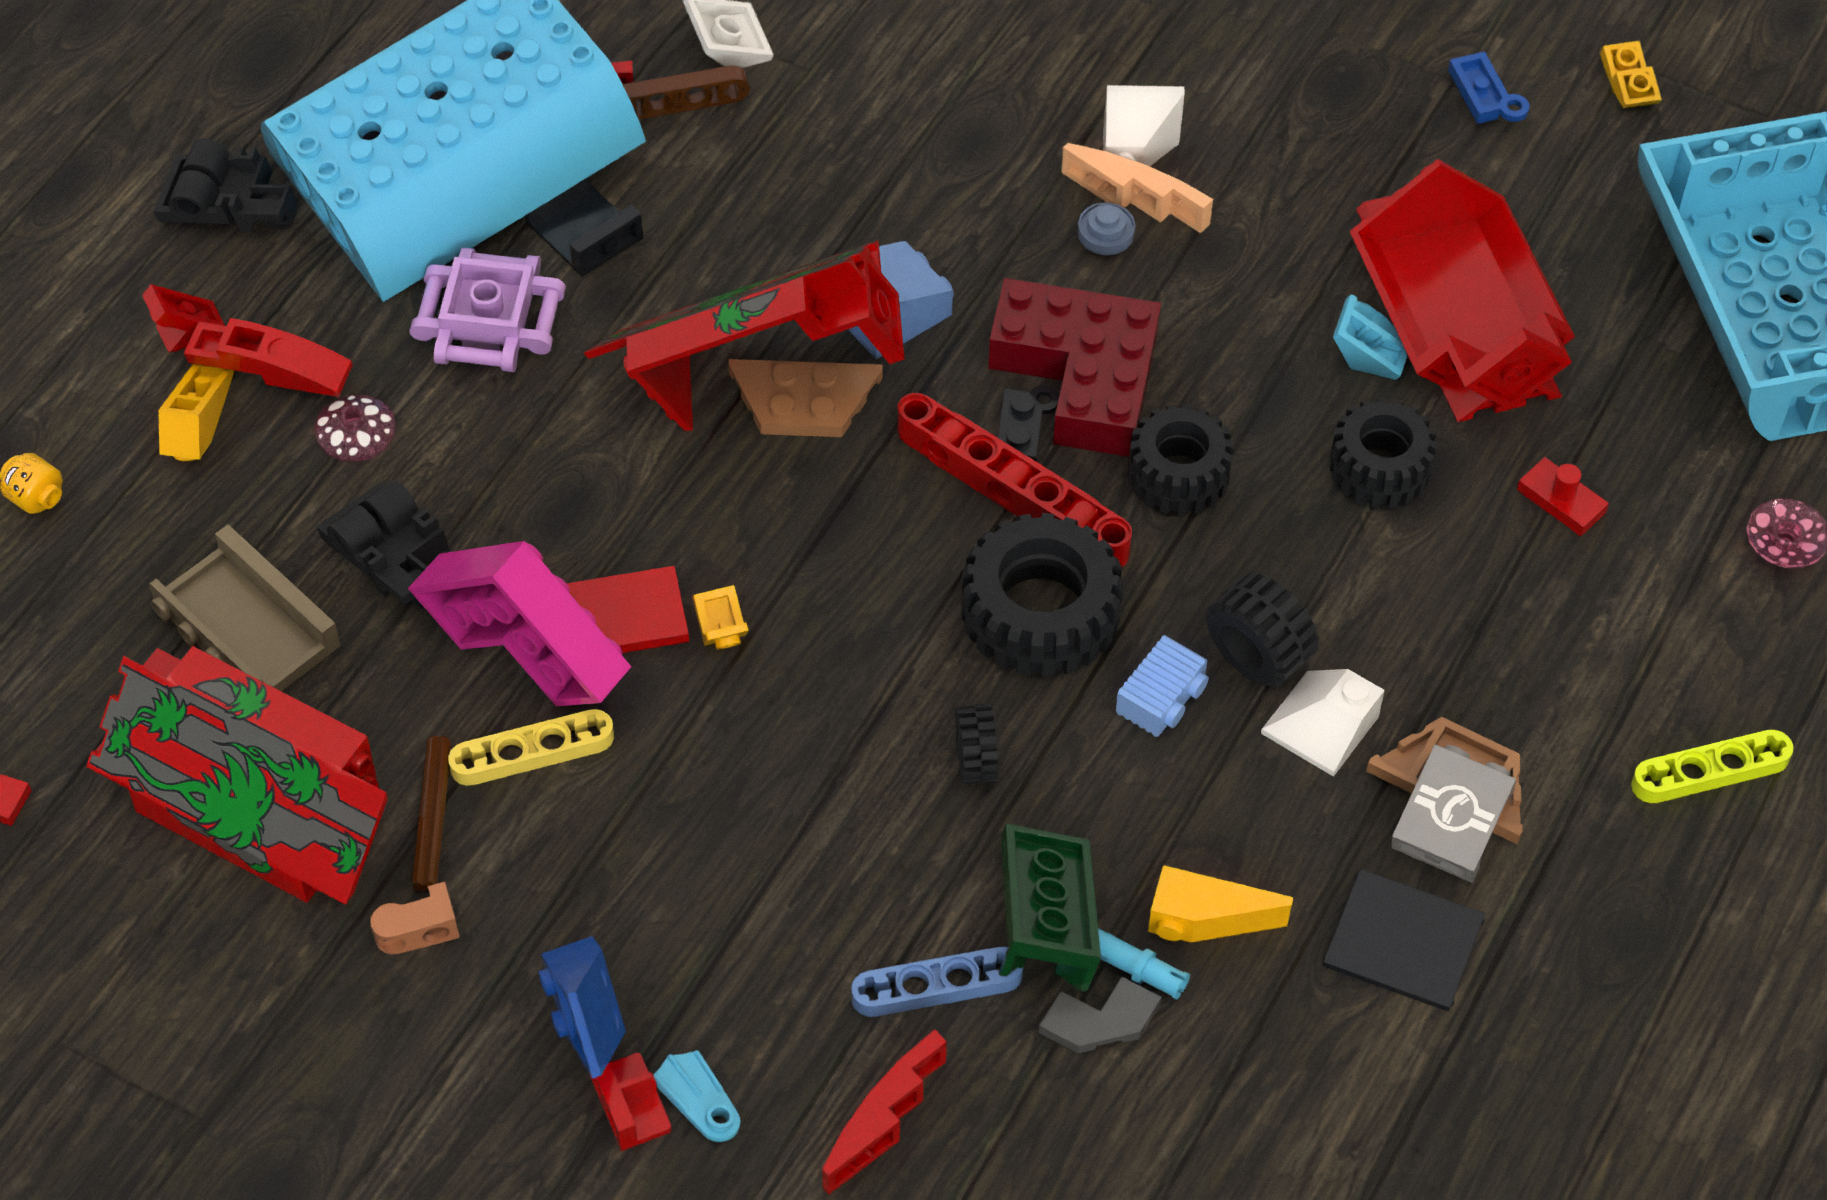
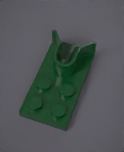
(1050, 903)

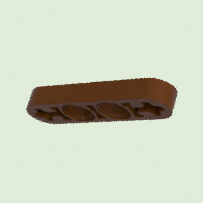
(676, 87)

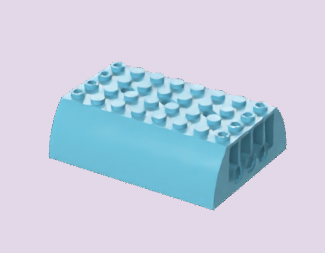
(461, 163)
(1712, 201)

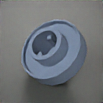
(1106, 228)

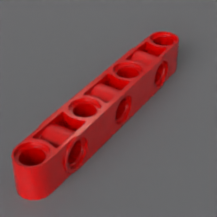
(1003, 471)

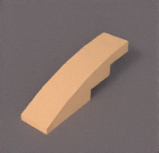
(1128, 181)

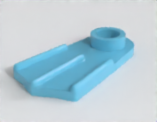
(698, 1095)

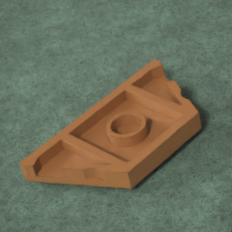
(804, 395)
(1406, 762)

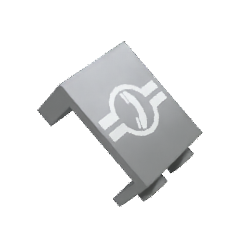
(1453, 811)

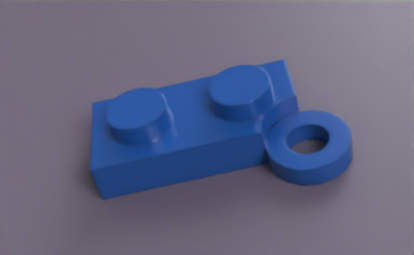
(1484, 90)

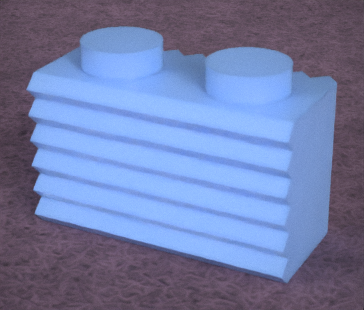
(1161, 686)

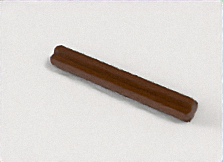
(431, 813)

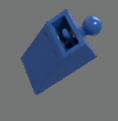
(584, 1002)

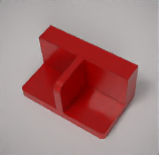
(631, 1102)

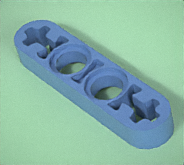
(939, 989)

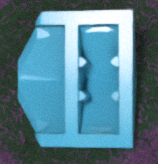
(1369, 340)

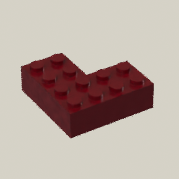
(1091, 343)

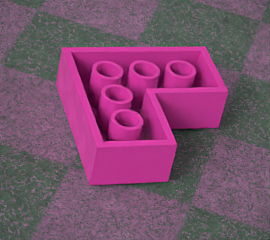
(515, 601)

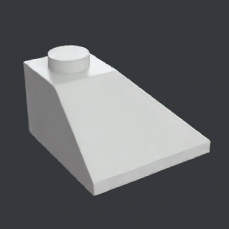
(1142, 121)
(1326, 717)

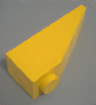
(193, 412)
(1207, 908)

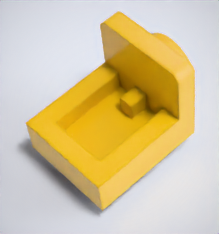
(720, 617)

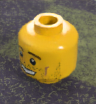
(31, 483)

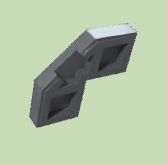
(1084, 1027)

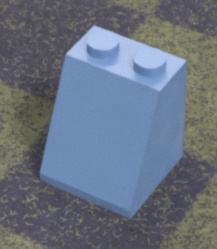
(922, 293)

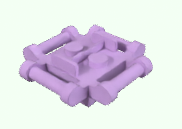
(487, 308)

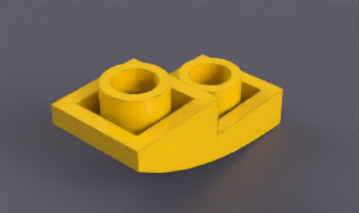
(1629, 76)

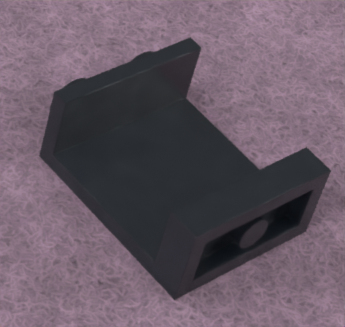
(586, 227)

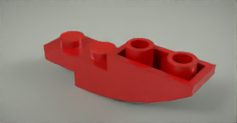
(269, 352)

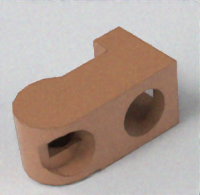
(415, 924)

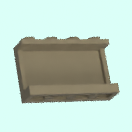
(247, 614)

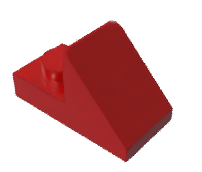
(178, 315)

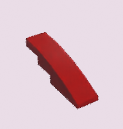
(876, 1121)

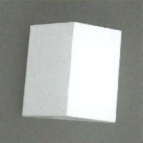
(729, 32)

